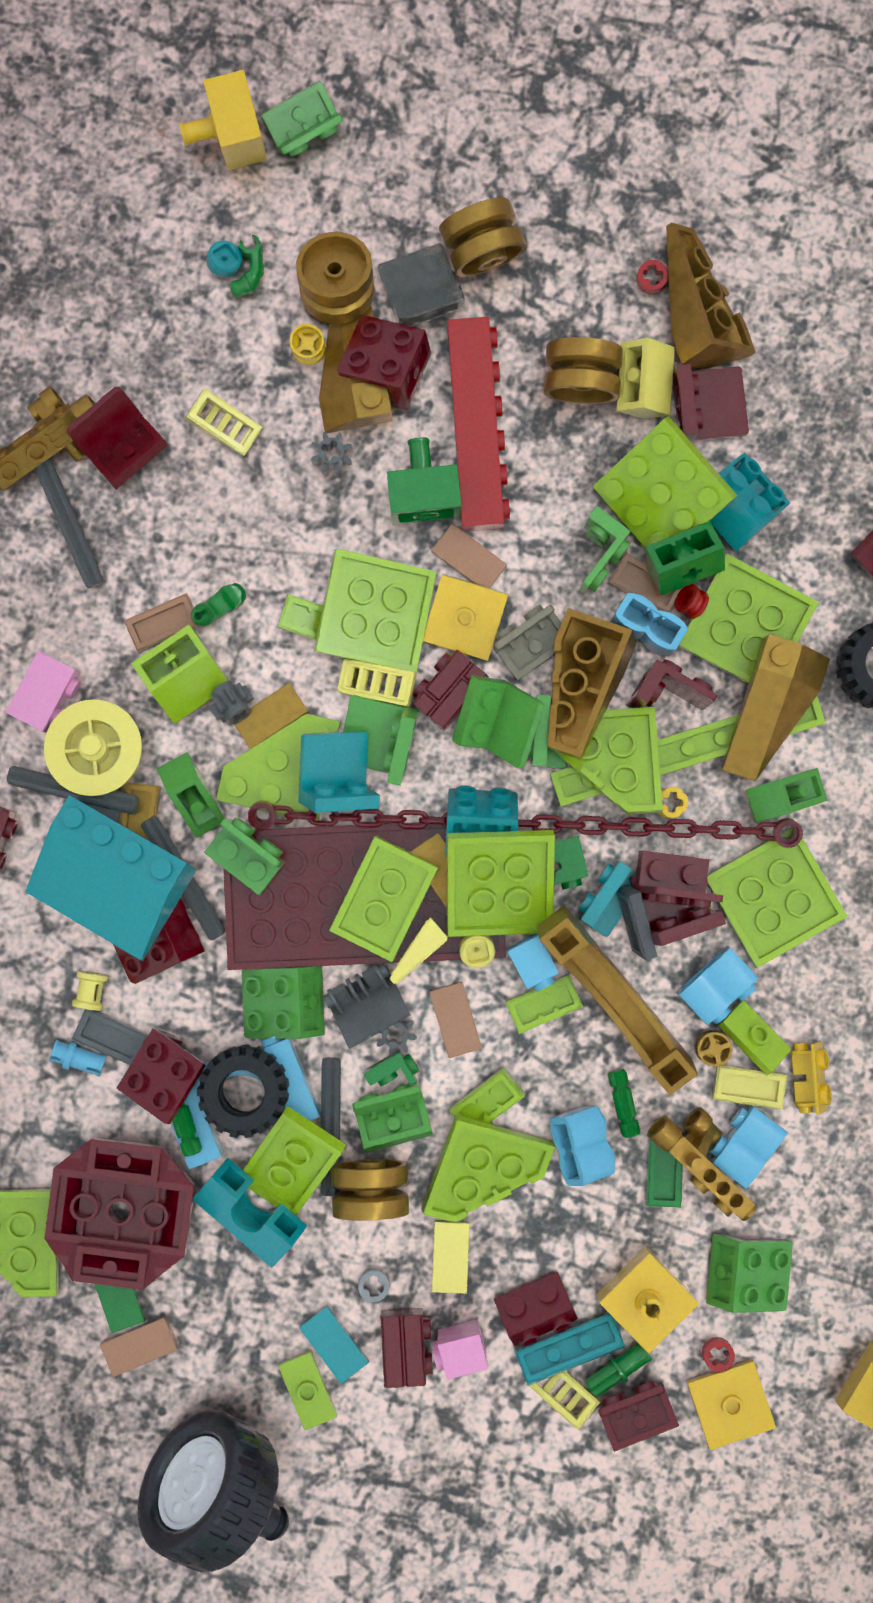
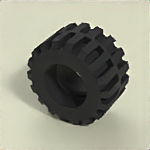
(853, 666)
(221, 1112)

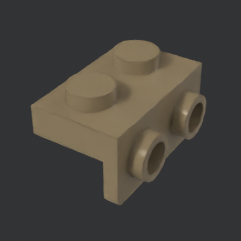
(530, 643)

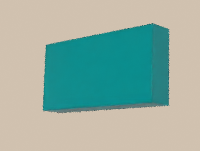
(334, 1344)

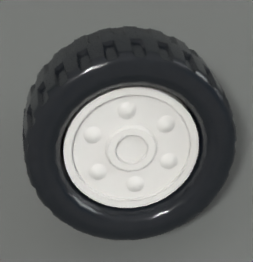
(210, 1492)

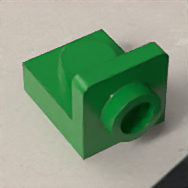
(385, 1069)

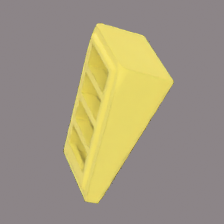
(217, 433)
(355, 677)
(424, 944)
(566, 1411)

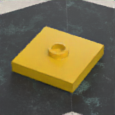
(465, 617)
(731, 1404)

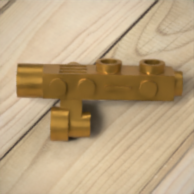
(45, 438)
(691, 1154)

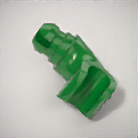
(250, 281)
(221, 603)

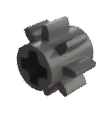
(335, 462)
(231, 702)
(393, 1043)

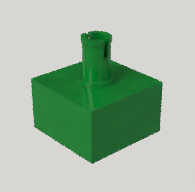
(424, 490)

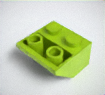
(180, 673)

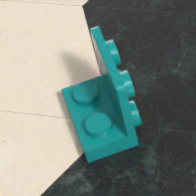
(335, 772)
(481, 810)

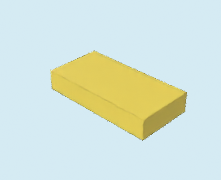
(749, 1087)
(450, 1256)

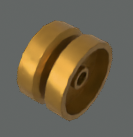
(482, 237)
(335, 277)
(583, 370)
(370, 1189)

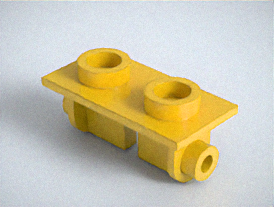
(812, 1064)

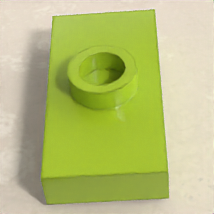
(300, 617)
(540, 1007)
(755, 1037)
(489, 1098)
(307, 1390)

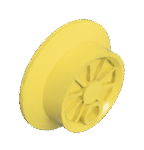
(92, 747)

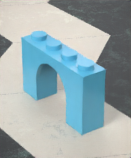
(300, 1099)

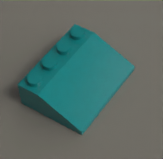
(108, 878)

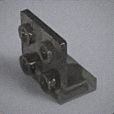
(421, 286)

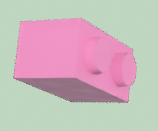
(43, 691)
(460, 1350)

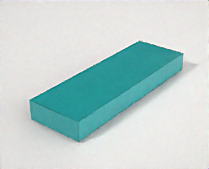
(569, 1349)

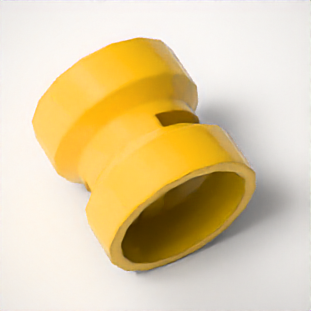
(304, 338)

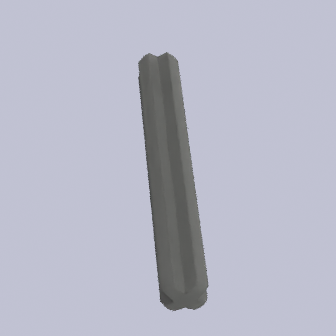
(69, 524)
(47, 784)
(193, 894)
(330, 1110)

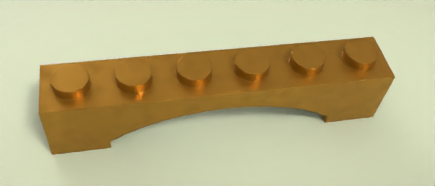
(596, 972)

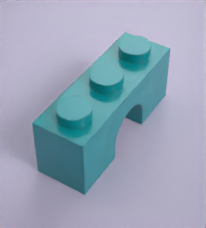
(263, 1232)

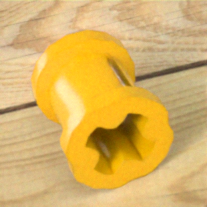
(677, 795)

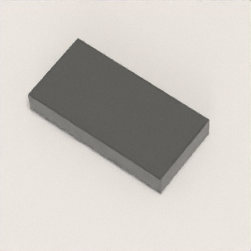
(636, 922)
(109, 1036)

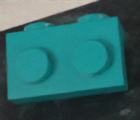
(603, 908)

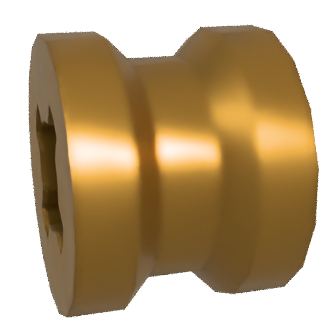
(718, 1050)

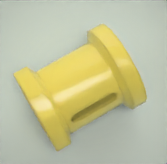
(89, 990)

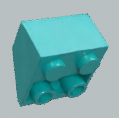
(754, 506)

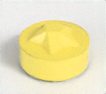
(476, 950)

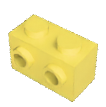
(646, 378)

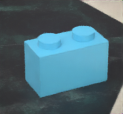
(533, 962)

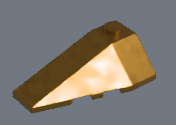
(701, 318)
(343, 400)
(586, 673)
(778, 694)

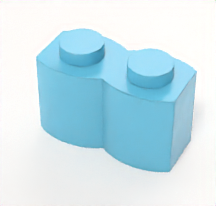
(656, 629)
(718, 985)
(582, 1145)
(747, 1145)

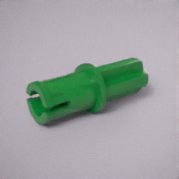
(617, 1370)

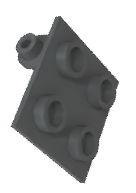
(366, 1005)

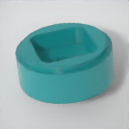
(224, 259)

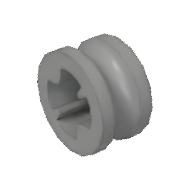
(365, 1292)

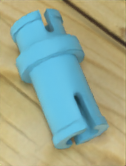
(72, 1056)

